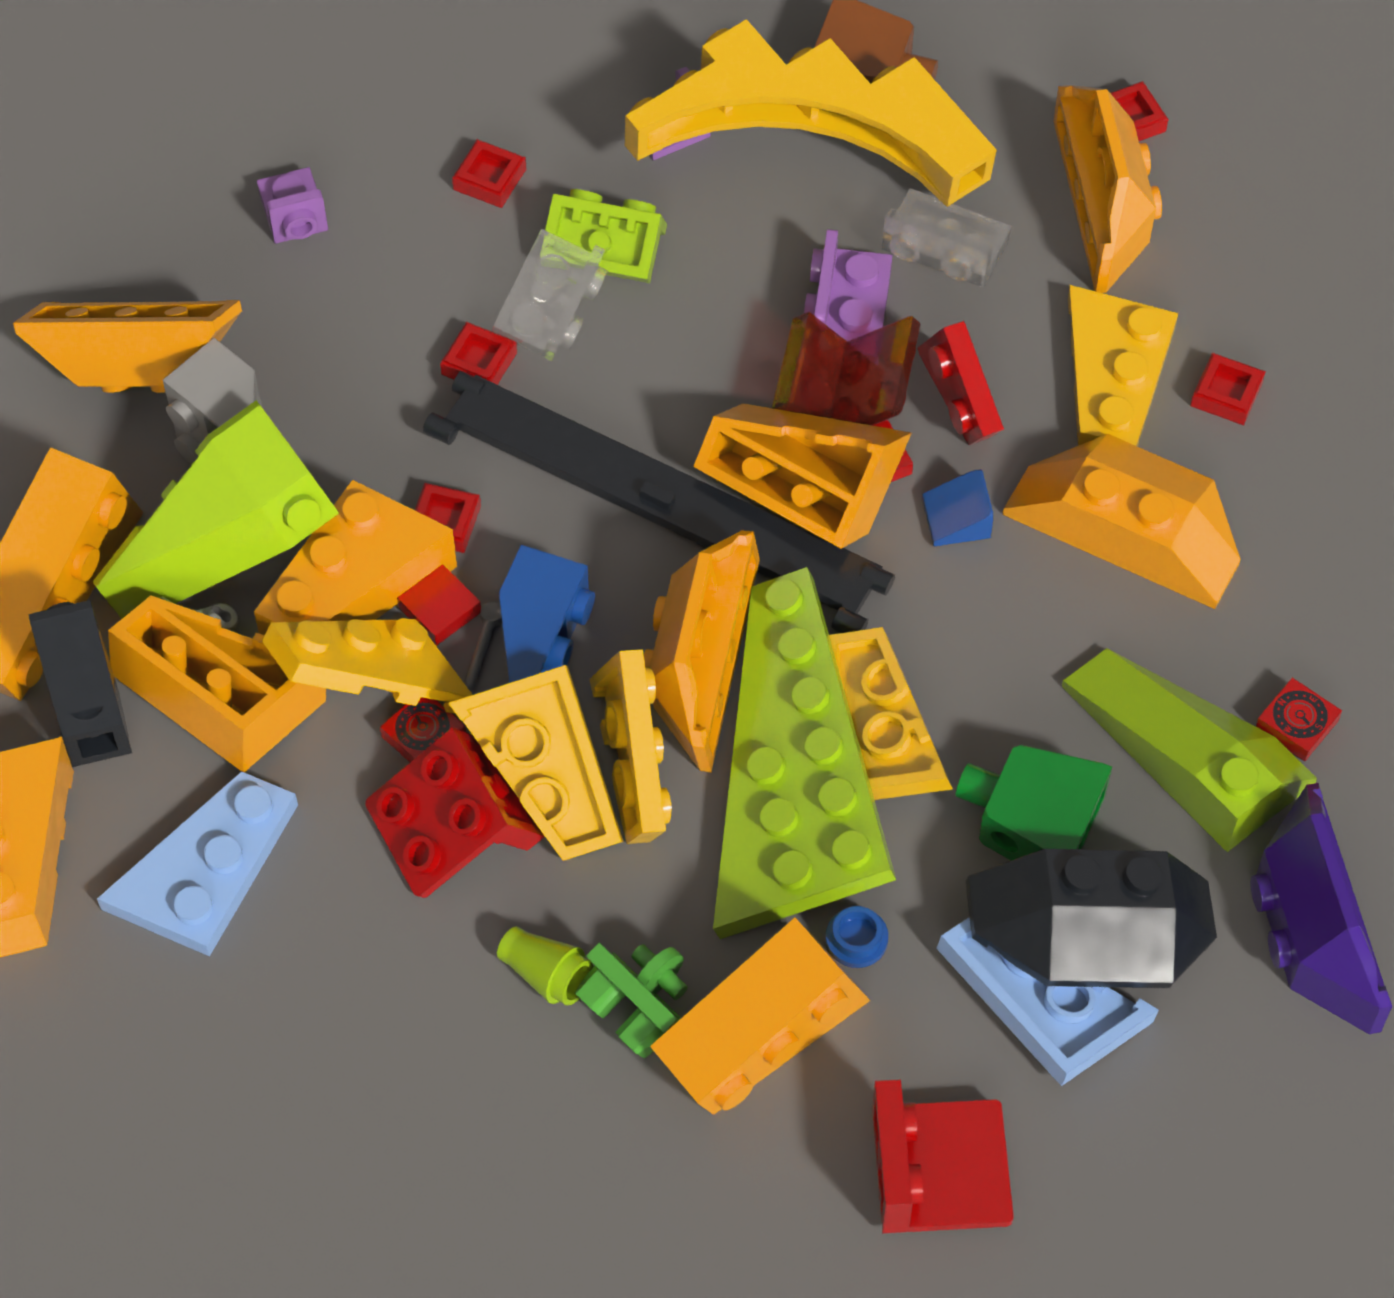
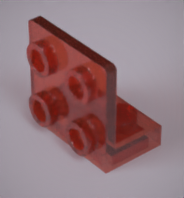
(846, 379)

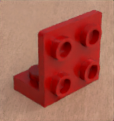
(448, 812)
(940, 1163)

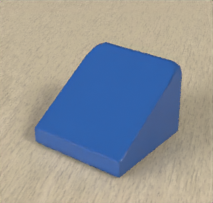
(959, 510)

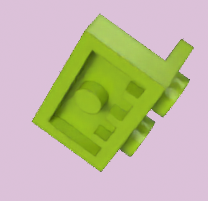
(626, 232)

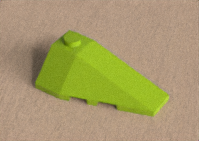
(225, 514)
(1201, 755)

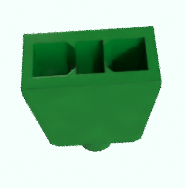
(1036, 800)

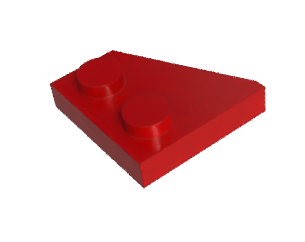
(961, 382)

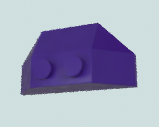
(1317, 918)

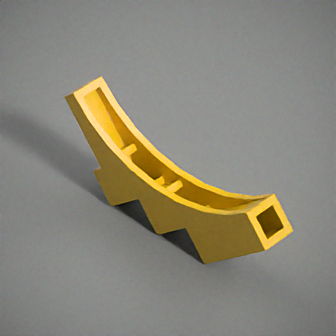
(821, 92)

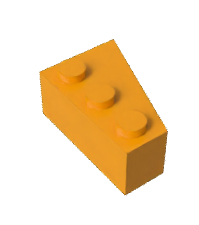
(805, 466)
(358, 562)
(209, 679)
(31, 828)
(758, 1018)

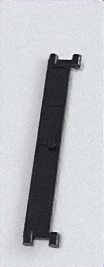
(657, 492)

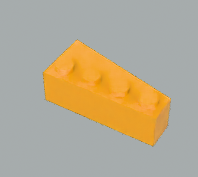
(53, 552)

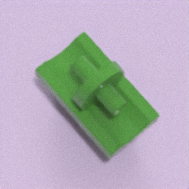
(613, 980)

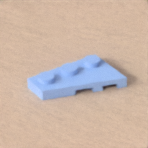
(205, 866)
(1057, 1024)

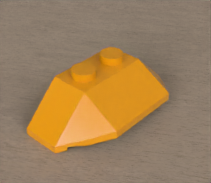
(1106, 180)
(123, 341)
(1132, 514)
(700, 642)

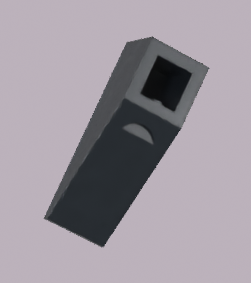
(81, 682)

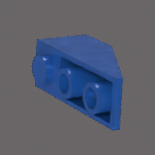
(540, 610)

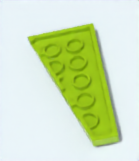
(798, 790)

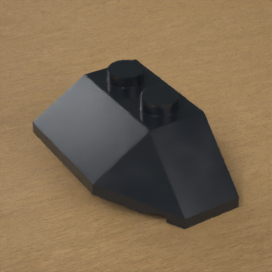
(1094, 916)

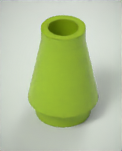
(545, 964)

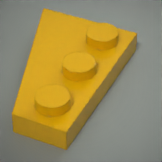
(1117, 362)

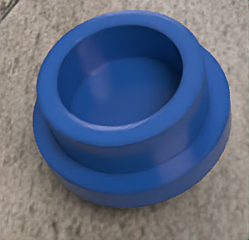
(856, 937)

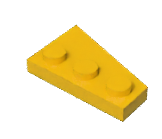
(366, 653)
(886, 717)
(629, 728)
(547, 757)

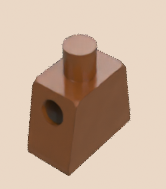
(871, 37)

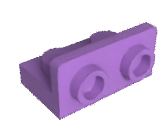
(850, 288)

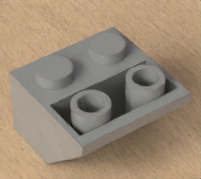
(206, 394)

